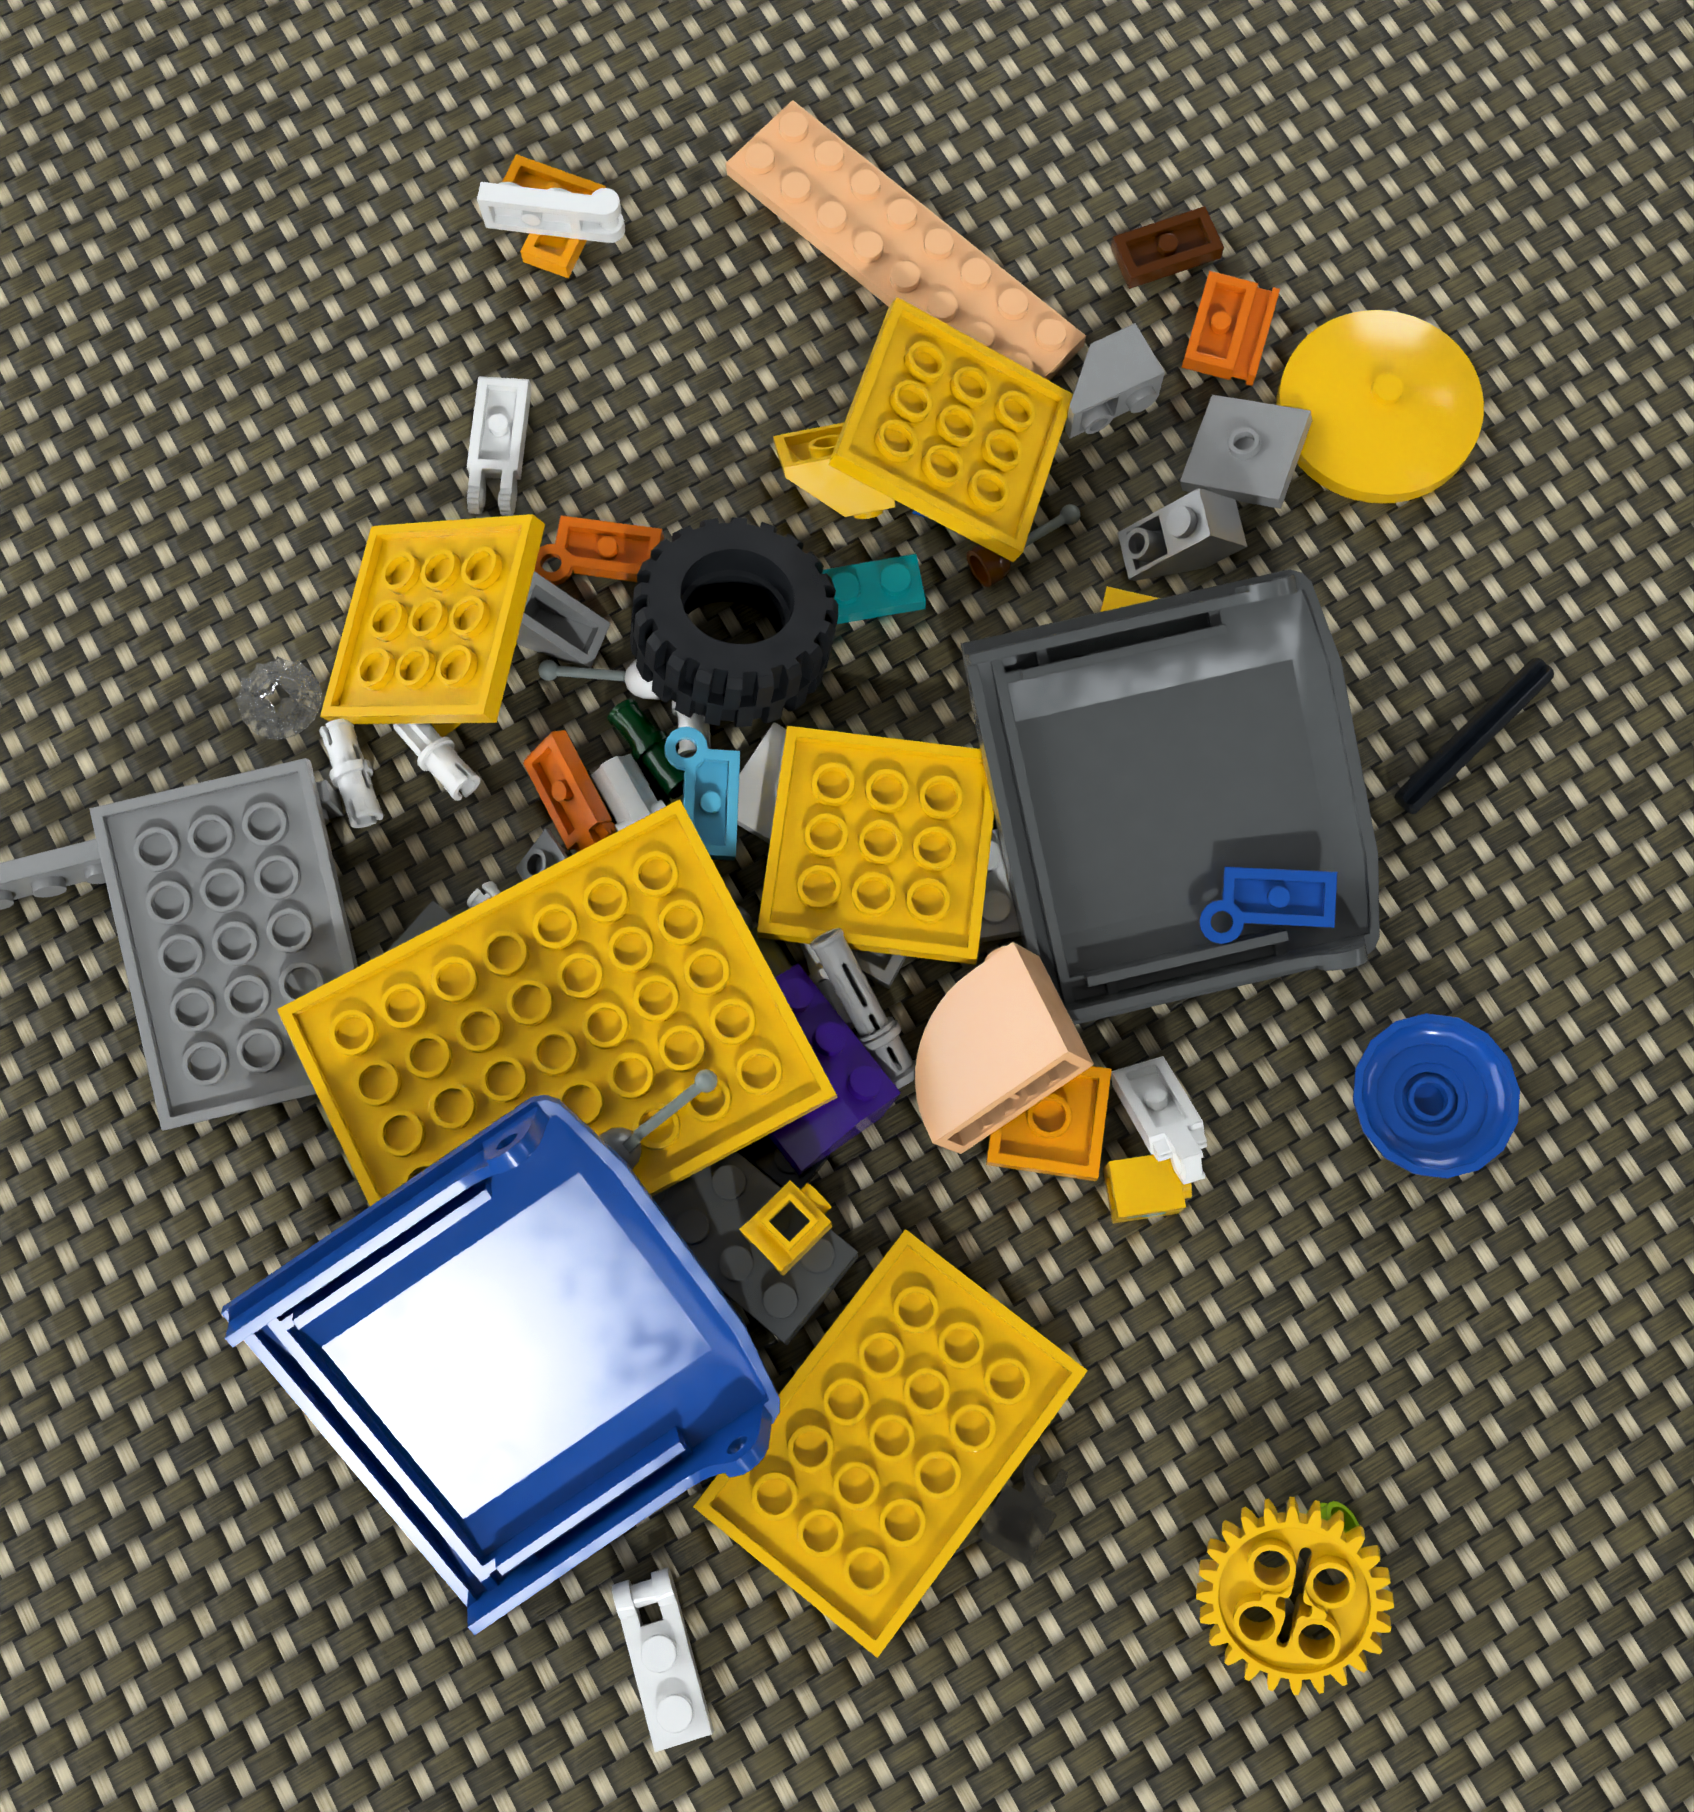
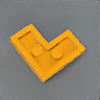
(545, 251)

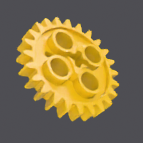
(1347, 1609)

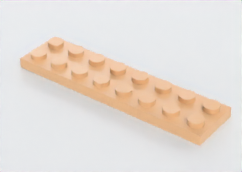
(896, 241)

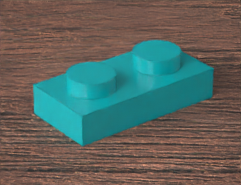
(877, 588)

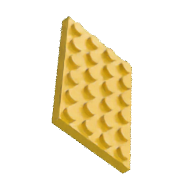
(893, 1442)

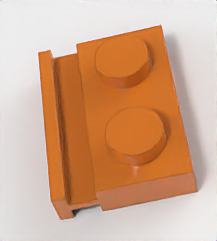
(1230, 328)

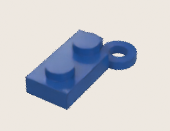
(1272, 899)

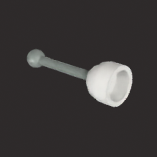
(635, 684)

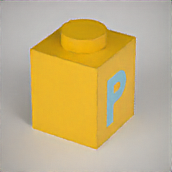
(1144, 1189)

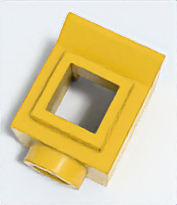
(772, 1243)

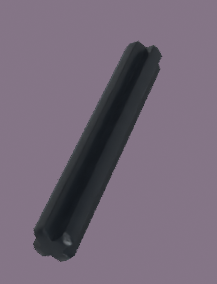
(1474, 735)

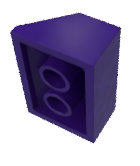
(856, 1077)

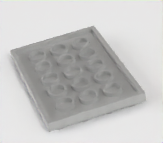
(219, 922)

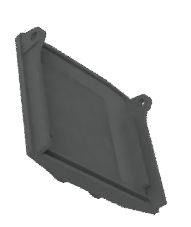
(1150, 757)

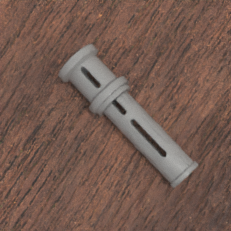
(873, 1028)

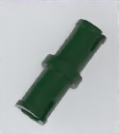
(647, 745)

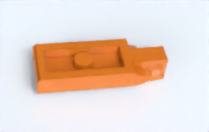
(568, 792)

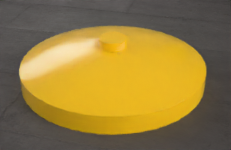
(1386, 403)

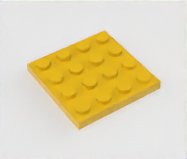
(952, 430)
(434, 621)
(879, 844)

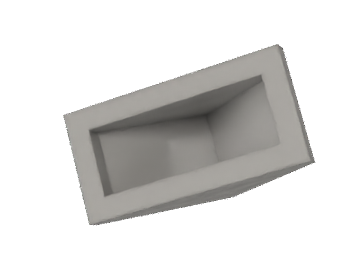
(560, 625)

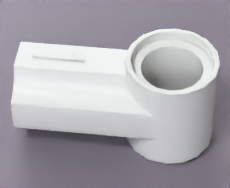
(625, 790)

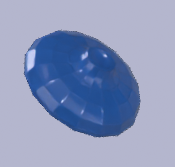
(1436, 1096)

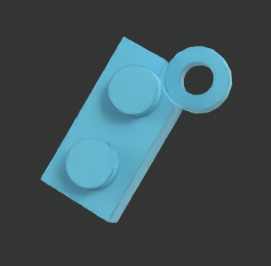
(709, 791)

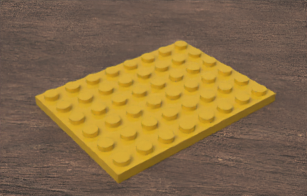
(573, 986)

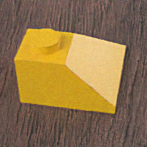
(805, 463)

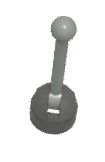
(628, 1142)

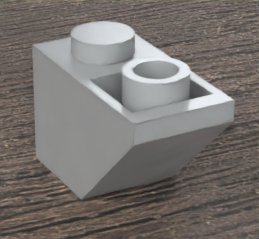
(1115, 379)
(1183, 536)

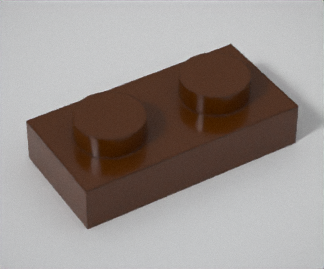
(1167, 247)

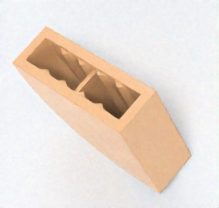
(994, 1049)

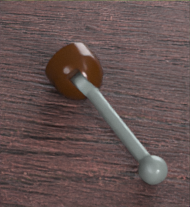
(991, 567)

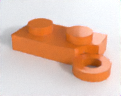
(598, 549)

